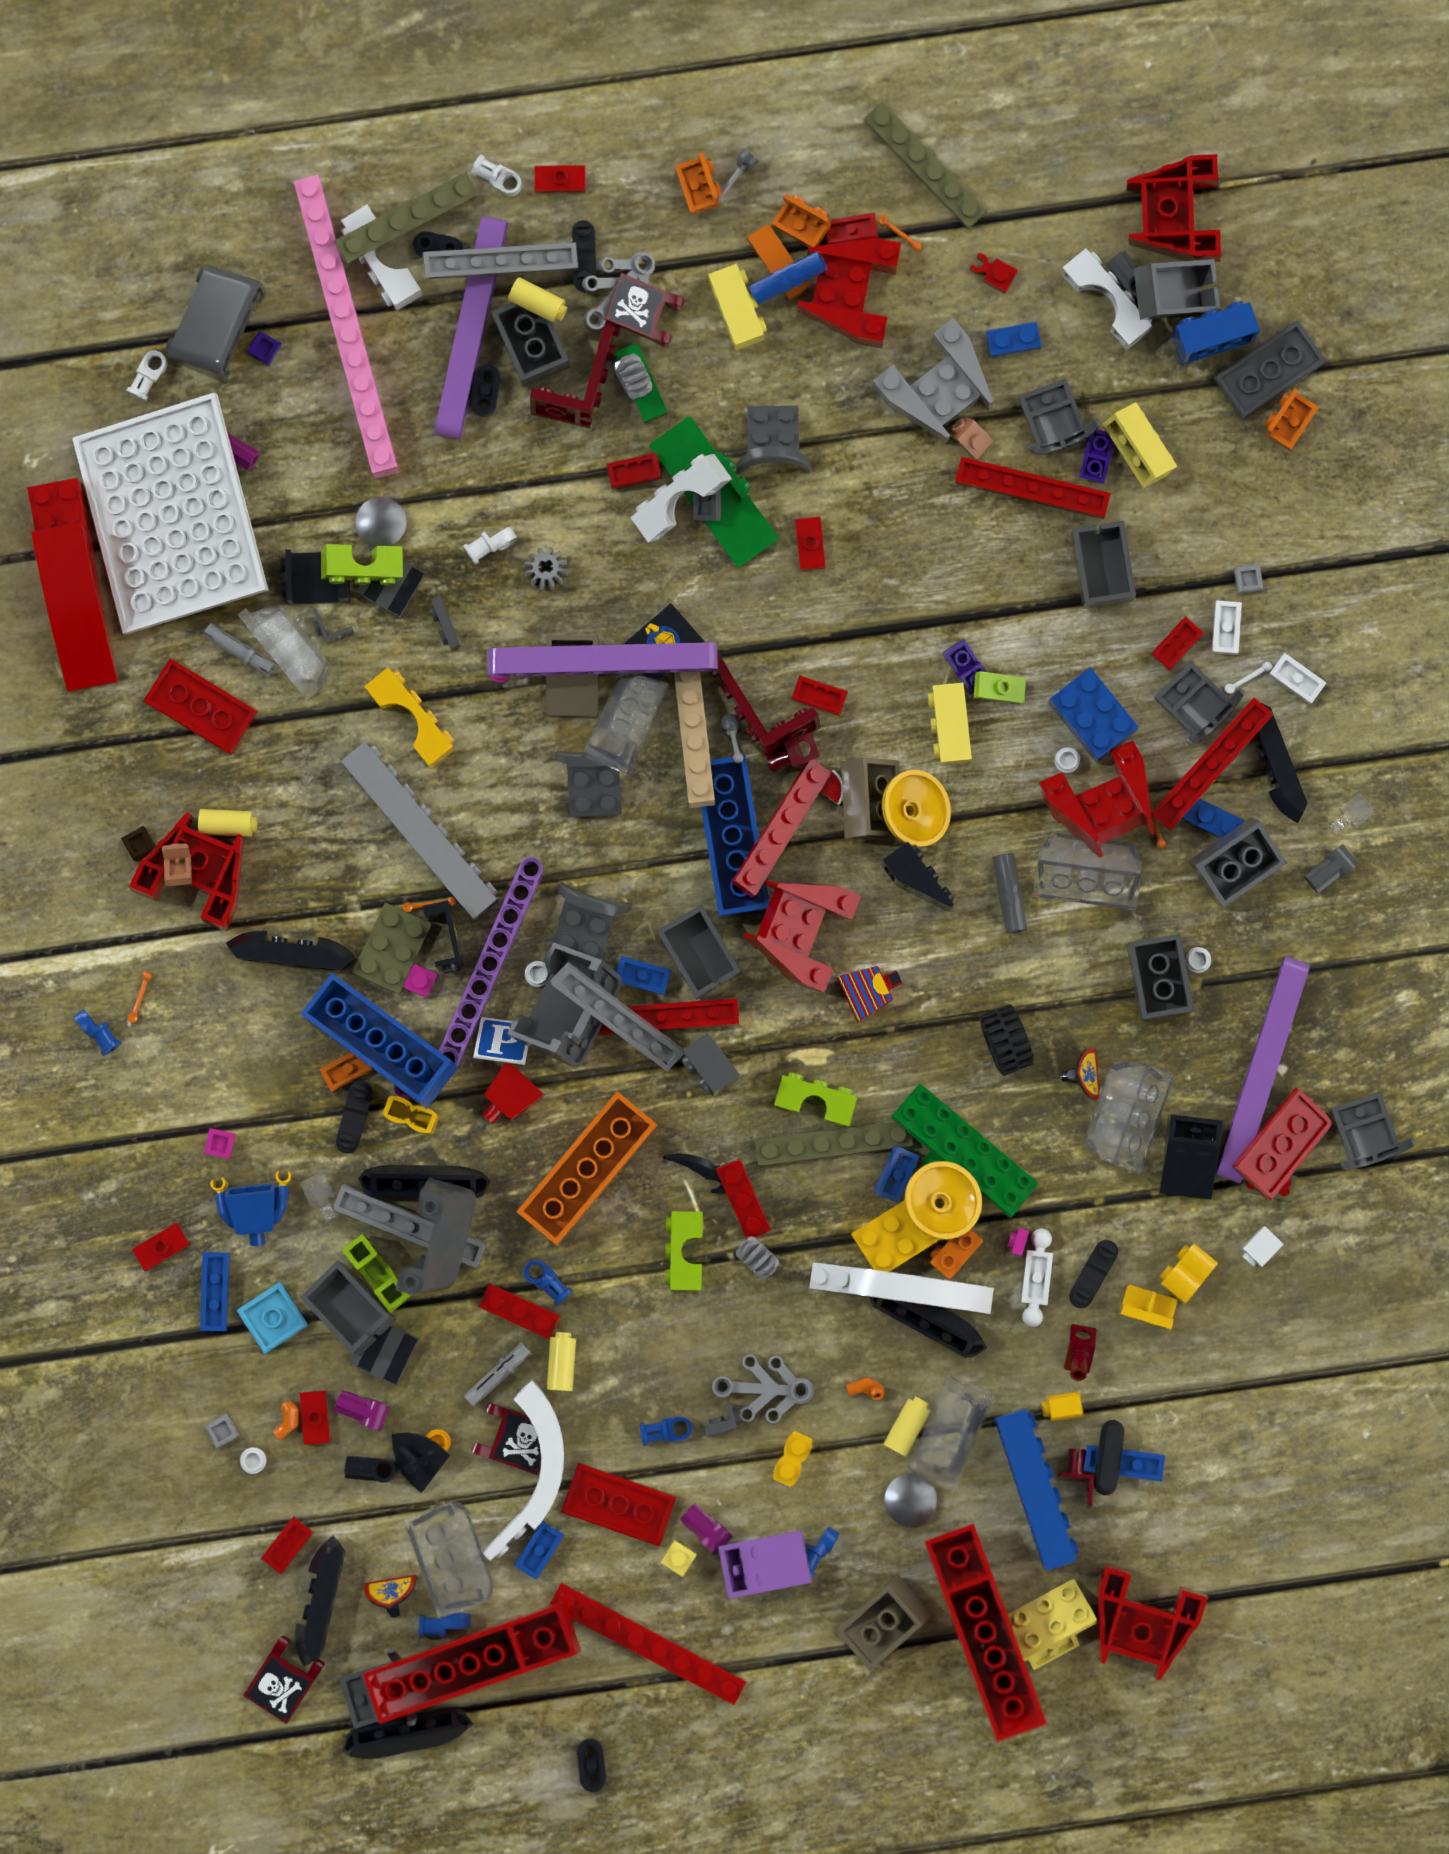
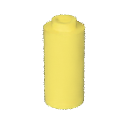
(537, 300)
(227, 822)
(561, 1362)
(907, 1426)

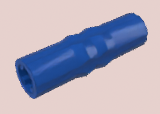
(788, 277)

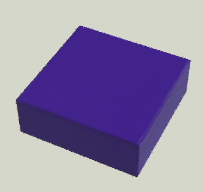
(264, 348)

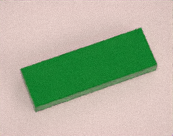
(651, 405)

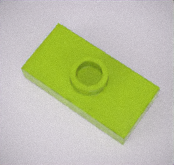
(999, 687)

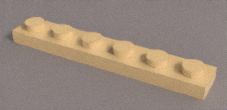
(694, 739)

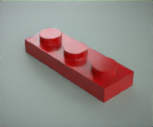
(743, 1198)
(519, 1311)

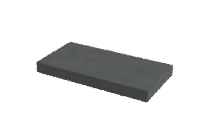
(1270, 370)

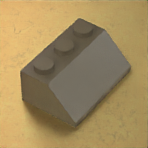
(863, 791)

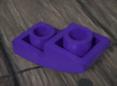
(1097, 457)
(964, 664)

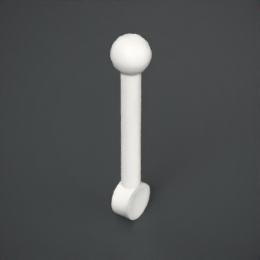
(1229, 688)

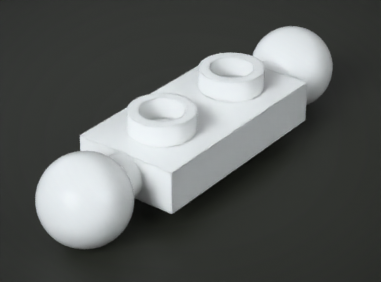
(1037, 1277)

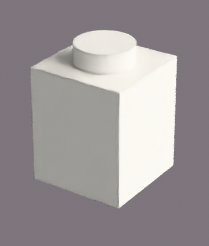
(1261, 1247)

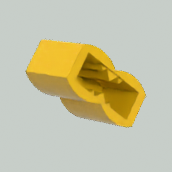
(405, 1113)
(1188, 1273)
(1062, 1406)
(795, 1452)

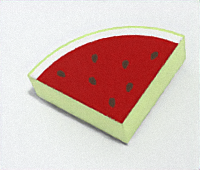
(833, 788)

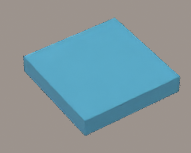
(272, 1317)

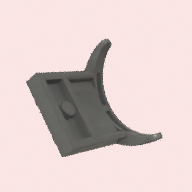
(1054, 418)
(773, 437)
(1196, 702)
(591, 786)
(586, 921)
(1367, 1132)
(358, 1697)

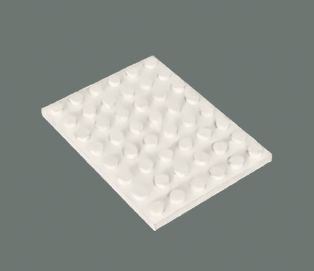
(170, 513)

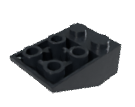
(911, 874)
(1190, 1156)

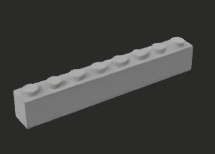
(420, 832)

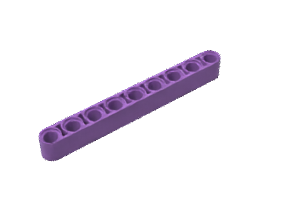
(469, 337)
(602, 659)
(490, 951)
(1263, 1064)

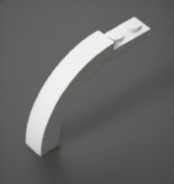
(901, 1287)
(550, 1438)

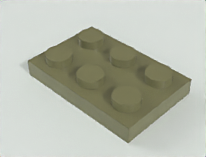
(392, 948)

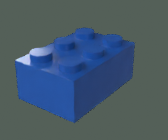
(1215, 332)
(1093, 714)

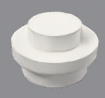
(1067, 760)
(1198, 960)
(537, 974)
(253, 1460)

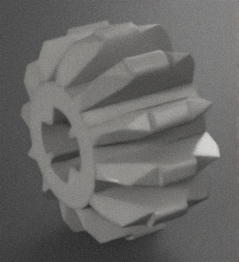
(633, 376)
(546, 559)
(757, 1258)

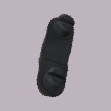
(584, 236)
(354, 1116)
(1093, 1274)
(1109, 1457)

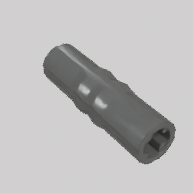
(1009, 893)

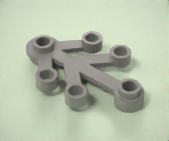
(623, 264)
(767, 1389)

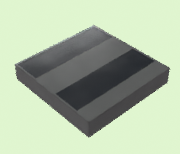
(394, 597)
(387, 1355)

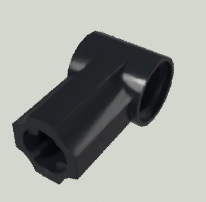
(368, 1468)

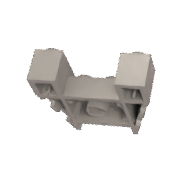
(943, 390)

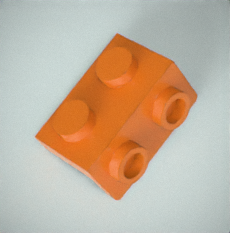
(698, 185)
(801, 221)
(1291, 419)
(954, 1253)

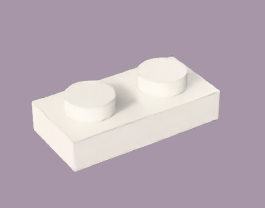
(1226, 627)
(1297, 678)

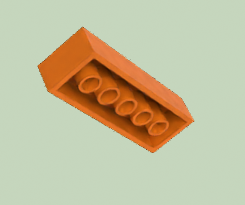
(587, 1168)

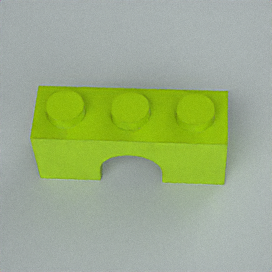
(339, 565)
(838, 1103)
(683, 1227)
(375, 1271)

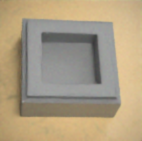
(1248, 579)
(222, 1430)

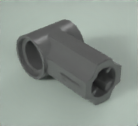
(1123, 269)
(1335, 866)

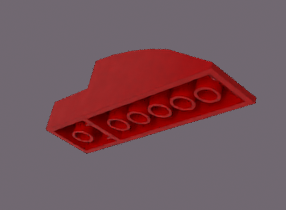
(71, 584)
(985, 1633)
(472, 1662)

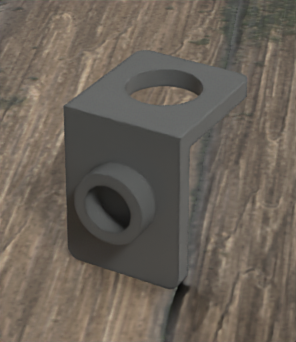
(320, 630)

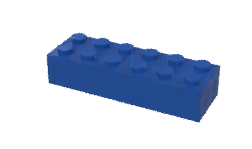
(731, 836)
(379, 1040)
(1035, 1489)

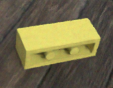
(737, 306)
(1139, 445)
(950, 724)

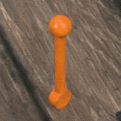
(883, 220)
(1161, 843)
(408, 907)
(133, 1017)

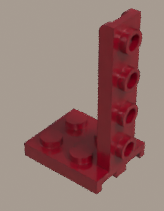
(569, 407)
(772, 743)

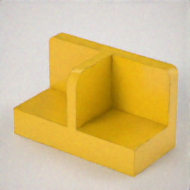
(1148, 1307)

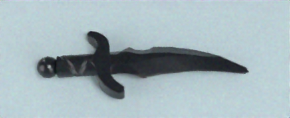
(698, 1165)

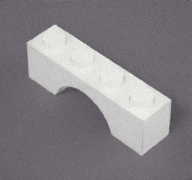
(1086, 274)
(397, 284)
(658, 515)

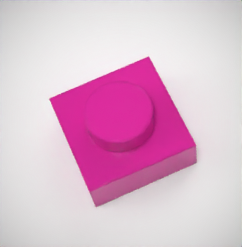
(420, 981)
(220, 1143)
(1017, 1241)

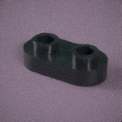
(437, 242)
(485, 392)
(591, 1764)

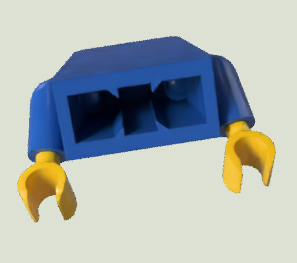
(252, 1207)

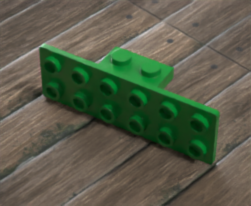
(742, 527)
(958, 1142)

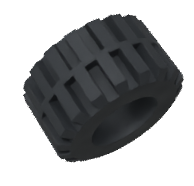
(1006, 1039)

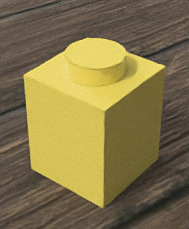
(678, 1557)

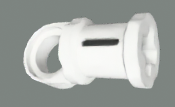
(496, 175)
(146, 376)
(485, 544)

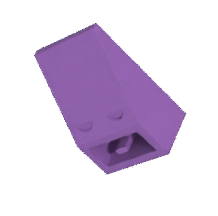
(765, 1564)

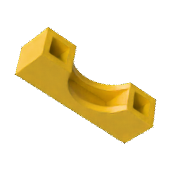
(389, 692)

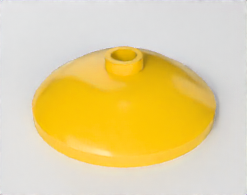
(927, 808)
(955, 1190)

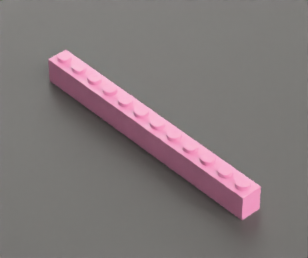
(346, 327)

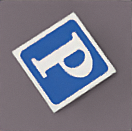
(495, 1043)

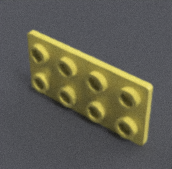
(1049, 1624)

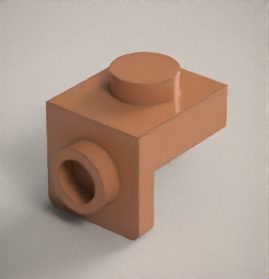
(970, 437)
(177, 864)

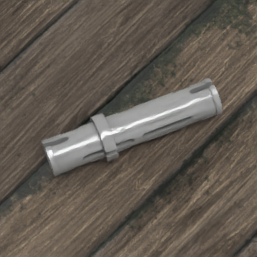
(235, 647)
(493, 1378)

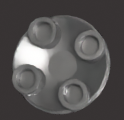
(381, 522)
(910, 1500)

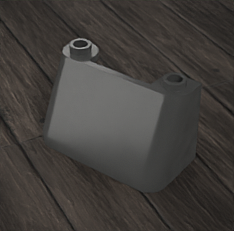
(214, 322)
(558, 1023)
(453, 1212)

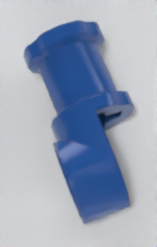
(100, 1033)
(547, 1282)
(666, 1430)
(825, 1545)
(438, 1626)

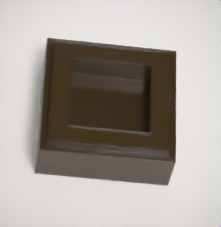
(138, 843)

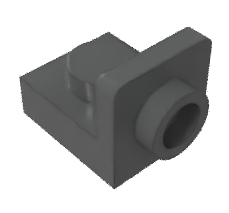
(719, 1425)

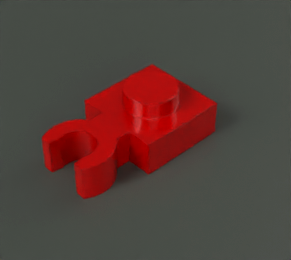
(998, 275)

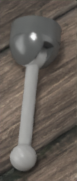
(745, 162)
(731, 727)

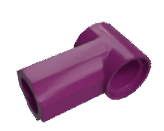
(243, 454)
(367, 1412)
(710, 1532)

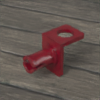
(793, 754)
(1080, 1352)
(1076, 1473)

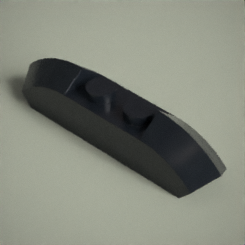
(1288, 791)
(325, 955)
(410, 1179)
(935, 1324)
(327, 1565)
(399, 1738)

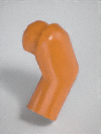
(868, 1386)
(290, 1420)

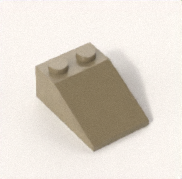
(884, 1622)

